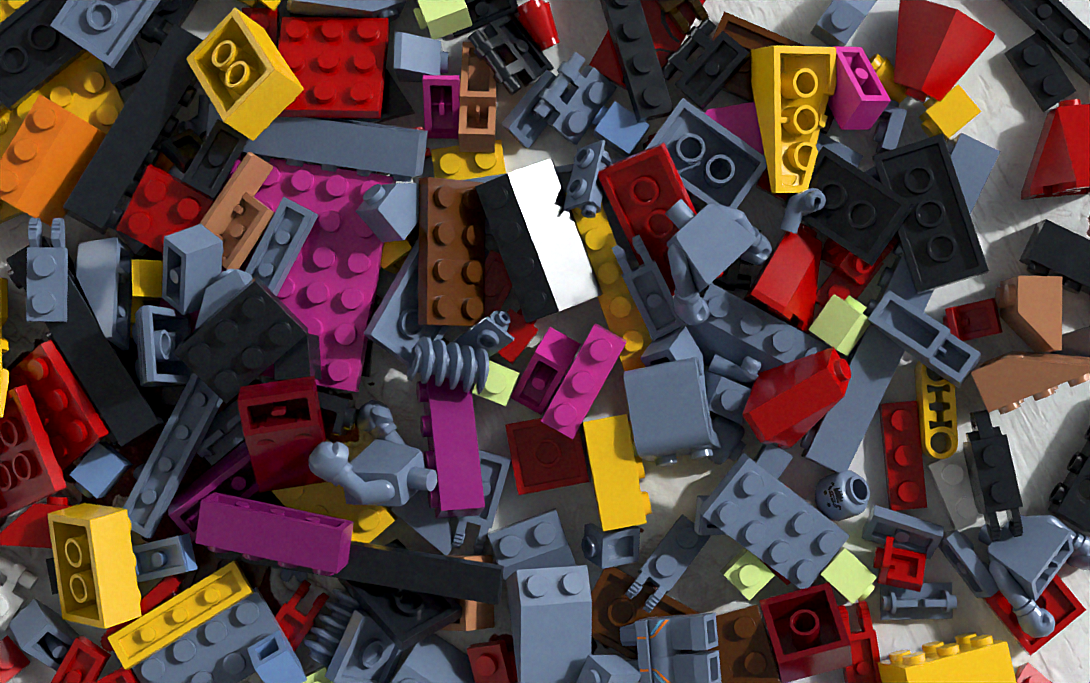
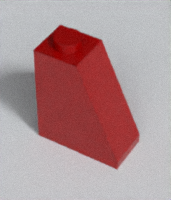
(935, 48)
(1062, 154)
(790, 279)
(795, 397)

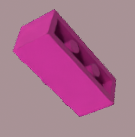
(583, 380)

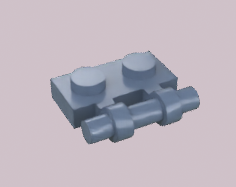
(580, 104)

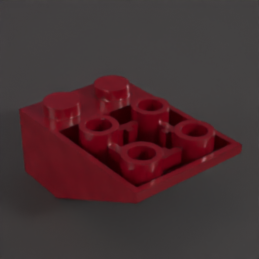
(281, 431)

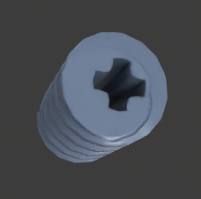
(448, 362)
(335, 625)

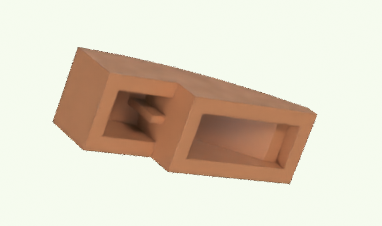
(477, 104)

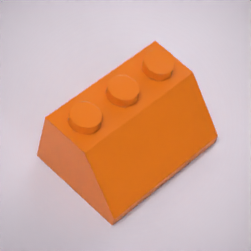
(47, 160)

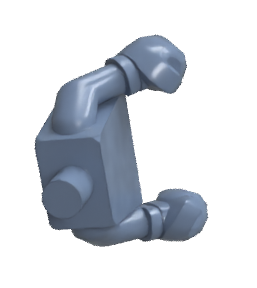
(706, 248)
(383, 472)
(1029, 563)

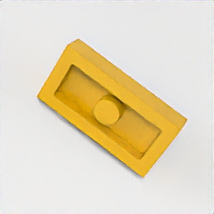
(457, 165)

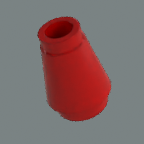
(539, 23)

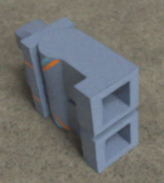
(660, 647)

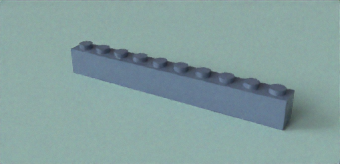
(875, 355)

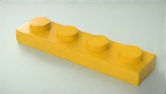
(180, 615)

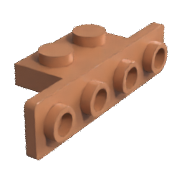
(237, 214)

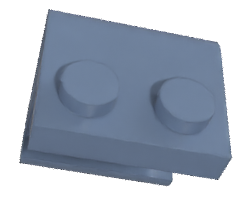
(670, 412)

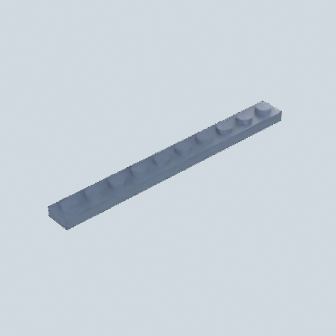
(198, 402)

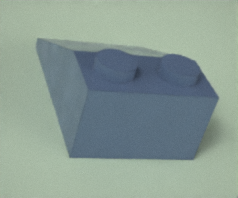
(709, 157)
(156, 335)
(550, 622)

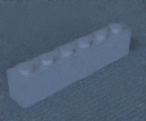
(340, 144)

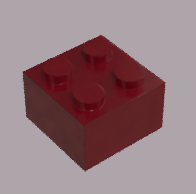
(806, 632)

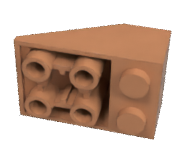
(1022, 374)

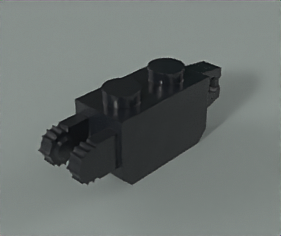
(992, 475)

